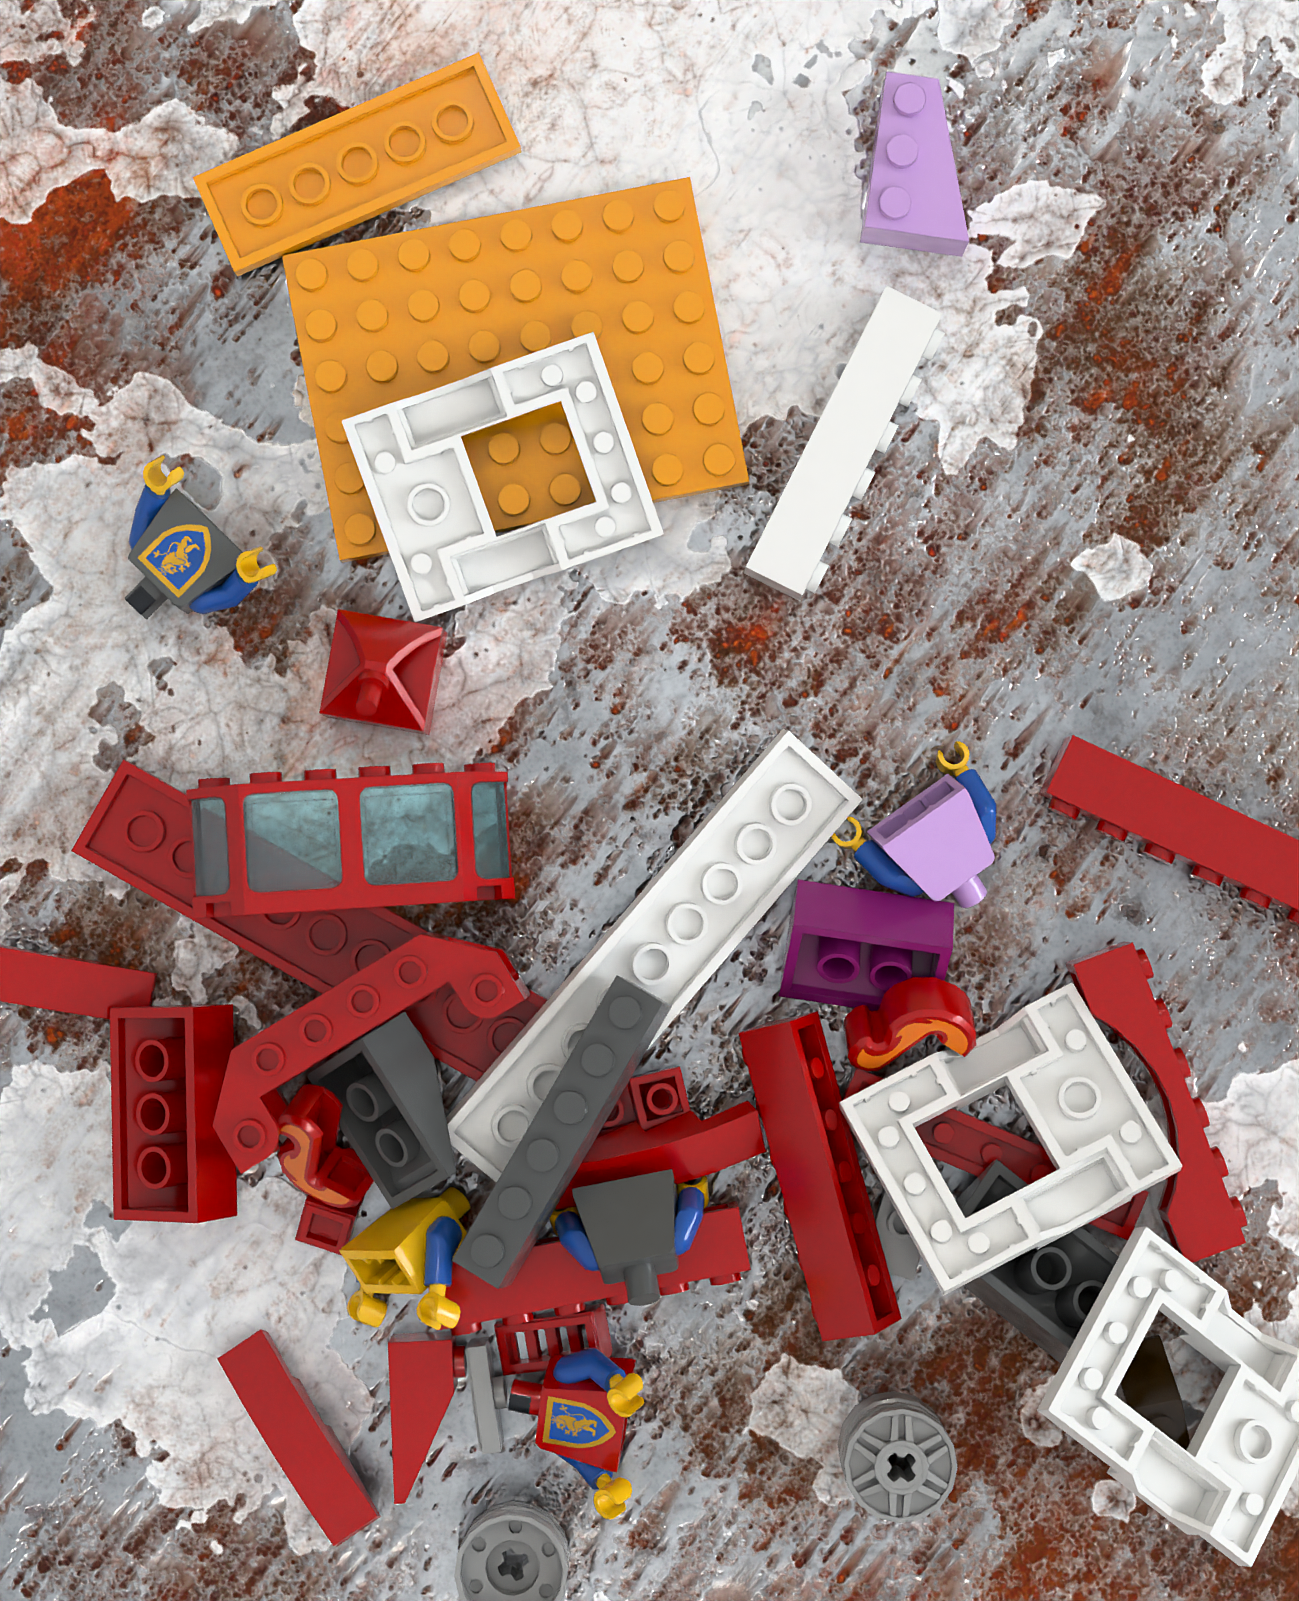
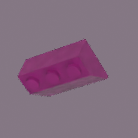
(859, 942)

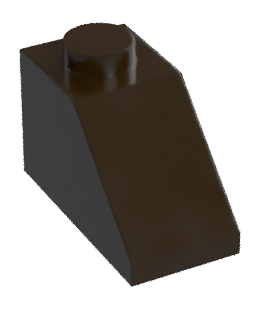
(1153, 1392)

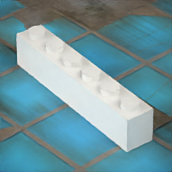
(843, 444)

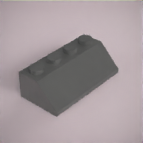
(1044, 1289)

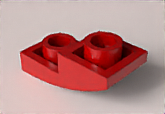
(649, 1100)

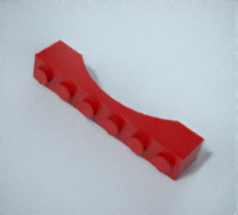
(1194, 1201)

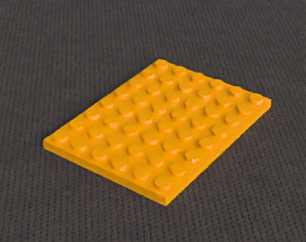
(474, 293)

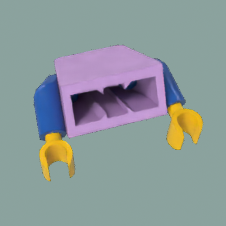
(935, 838)

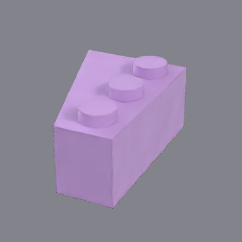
(913, 174)

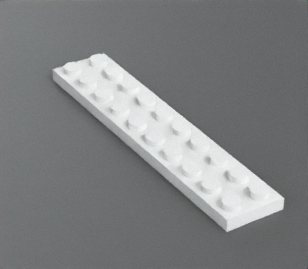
(668, 934)

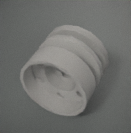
(902, 1426)
(524, 1530)

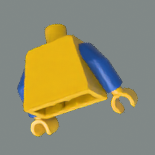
(406, 1255)

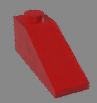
(421, 1383)

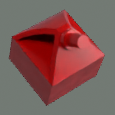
(383, 672)

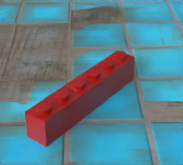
(1175, 824)
(820, 1177)
(558, 1281)

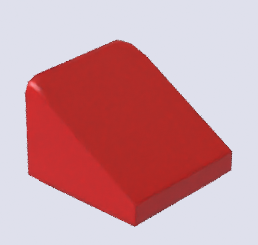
(327, 1225)

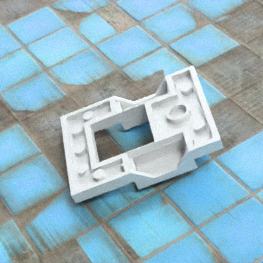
(432, 501)
(1073, 1099)
(1249, 1437)

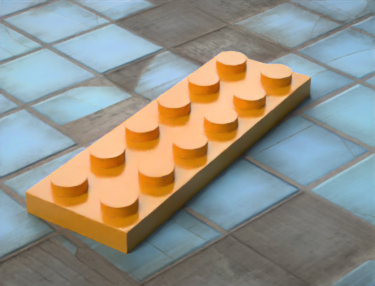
(357, 164)

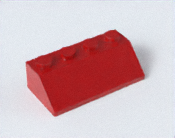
(163, 1109)

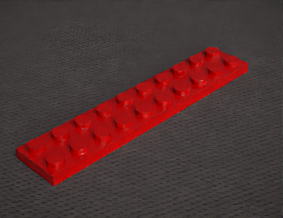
(145, 840)

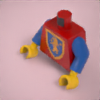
(585, 1418)

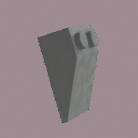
(392, 1109)

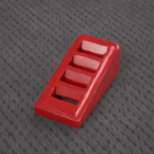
(596, 1329)

